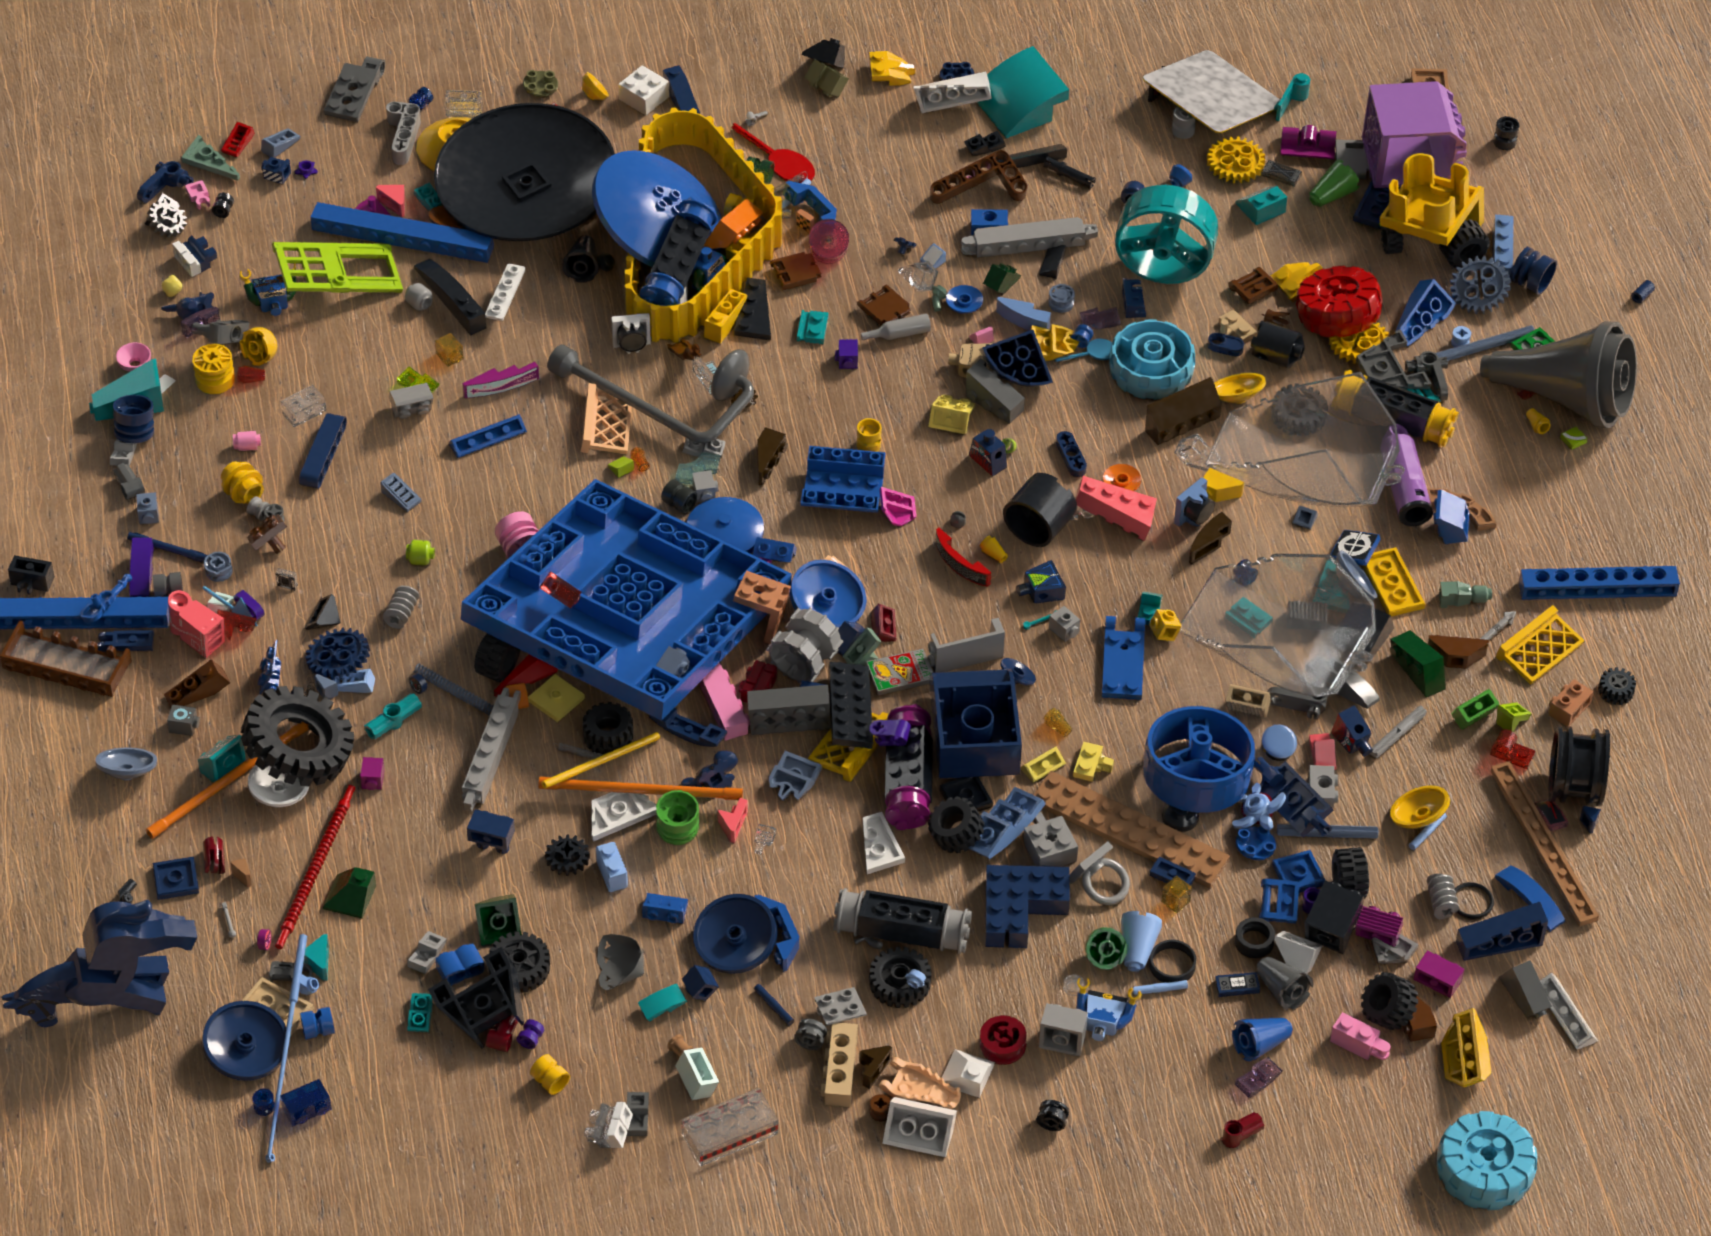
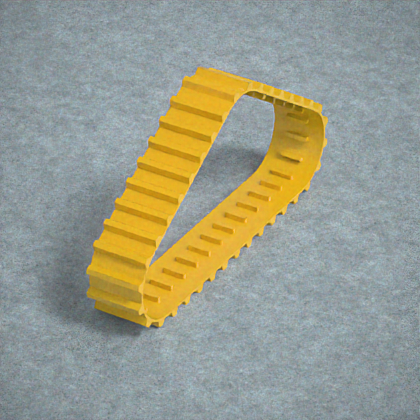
(696, 130)

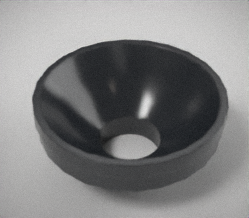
(1179, 820)

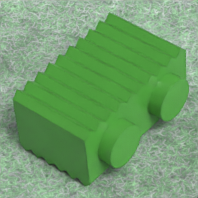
(1475, 709)

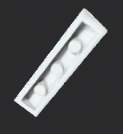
(1567, 1013)

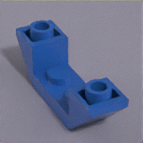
(798, 193)
(789, 947)

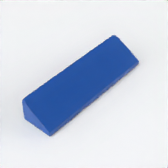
(487, 436)

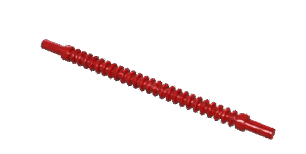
(313, 870)

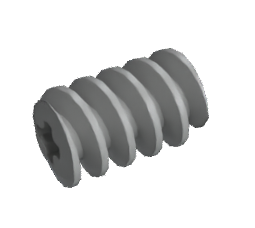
(400, 606)
(1442, 895)

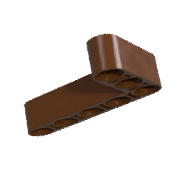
(980, 176)

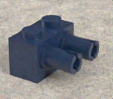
(491, 830)

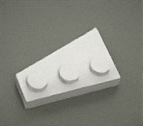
(880, 844)

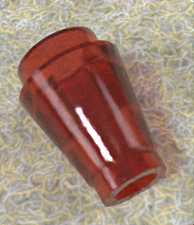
(250, 374)

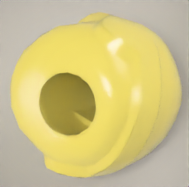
(171, 286)

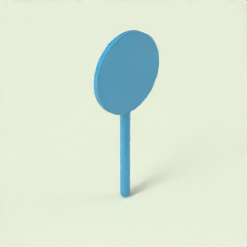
(1096, 348)

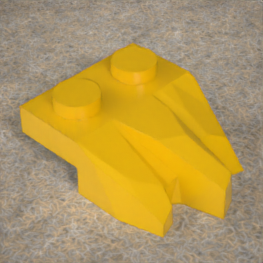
(890, 68)
(1292, 275)
(1055, 341)

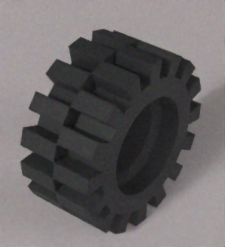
(1392, 241)

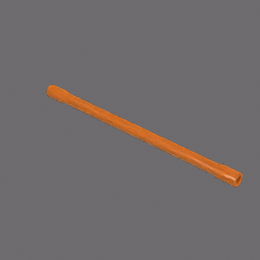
(638, 788)
(162, 824)

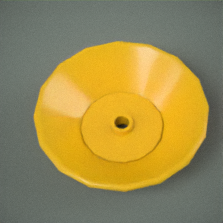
(434, 137)

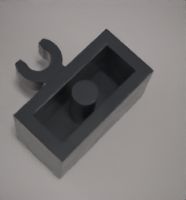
(30, 574)

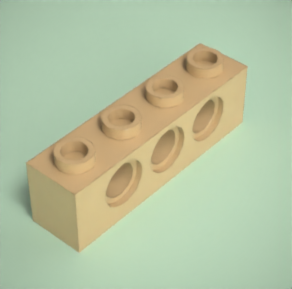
(840, 1093)

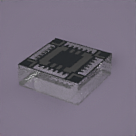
(286, 579)

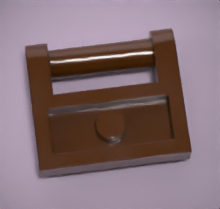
(1255, 289)

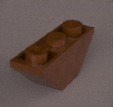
(1459, 651)

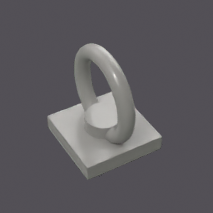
(1091, 866)

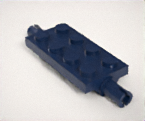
(1303, 805)

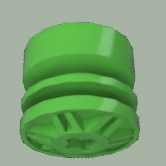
(677, 817)

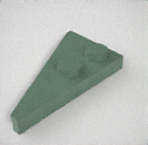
(206, 158)

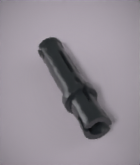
(1062, 169)

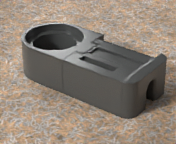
(284, 971)

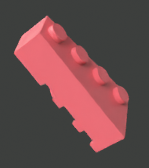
(1117, 505)

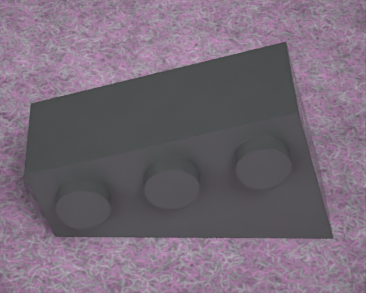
(992, 394)

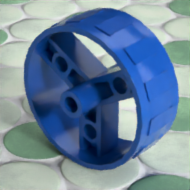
(1182, 776)

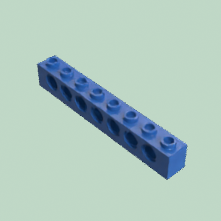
(1599, 582)

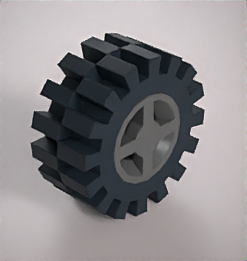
(1617, 686)

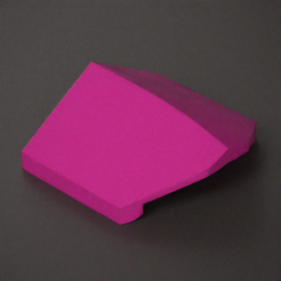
(897, 506)

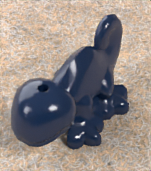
(713, 775)

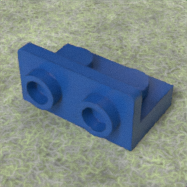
(774, 550)
(664, 908)

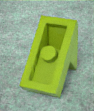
(1510, 715)

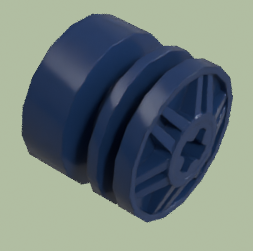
(1533, 270)
(133, 418)

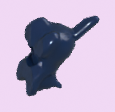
(189, 306)

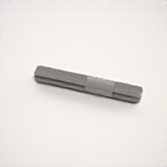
(1398, 731)

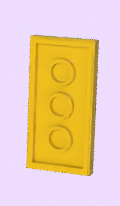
(1393, 583)

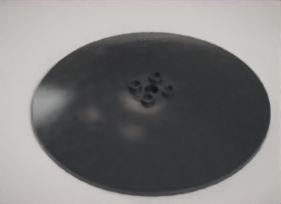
(492, 155)

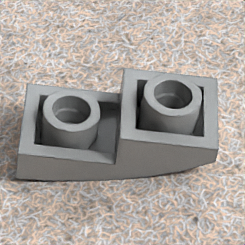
(695, 449)

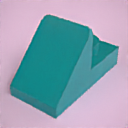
(1149, 604)

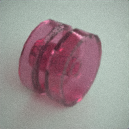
(828, 230)

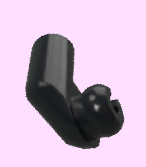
(124, 892)

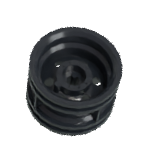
(1579, 765)

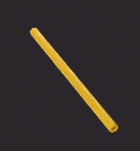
(600, 760)

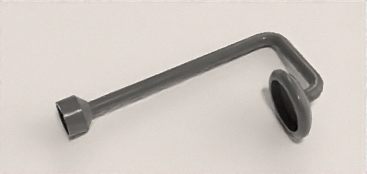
(726, 382)

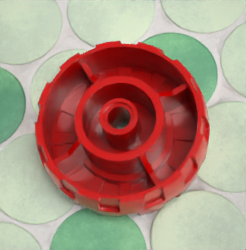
(1339, 301)

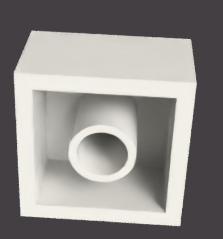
(643, 90)

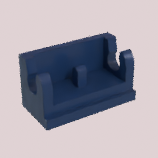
(1133, 299)

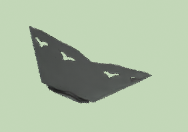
(624, 961)

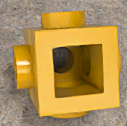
(1165, 625)

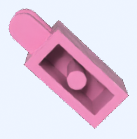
(1359, 1038)

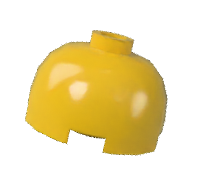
(258, 345)

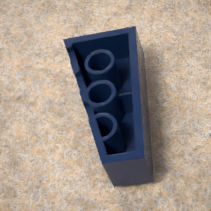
(1503, 933)

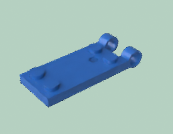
(1123, 667)

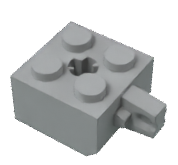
(1050, 842)

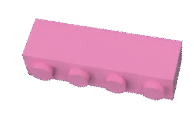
(723, 703)

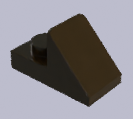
(875, 1062)

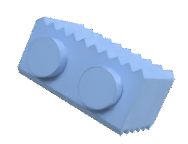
(611, 866)

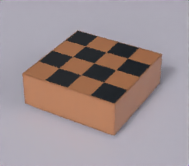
(804, 220)

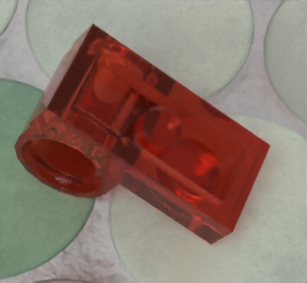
(1507, 749)

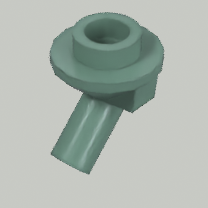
(938, 294)

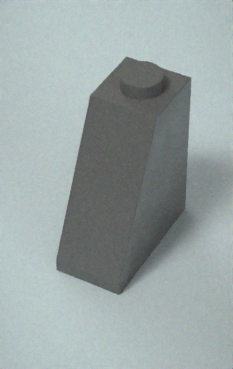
(1526, 990)

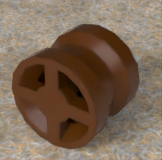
(879, 1107)

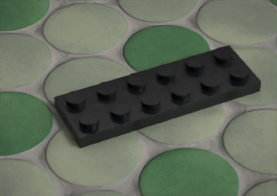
(850, 705)

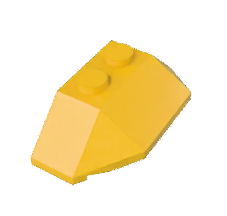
(1466, 1050)

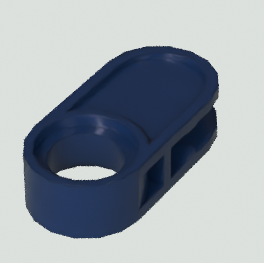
(1229, 345)

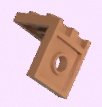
(771, 600)

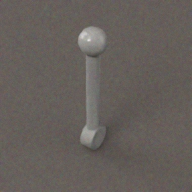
(231, 933)

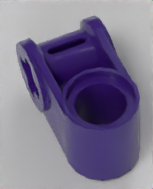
(893, 732)

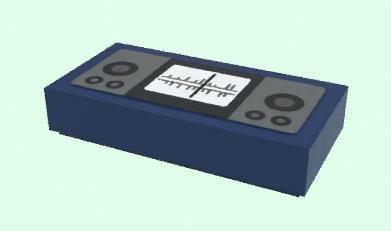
(1237, 984)

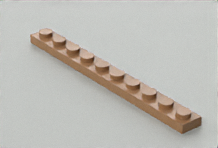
(1544, 844)

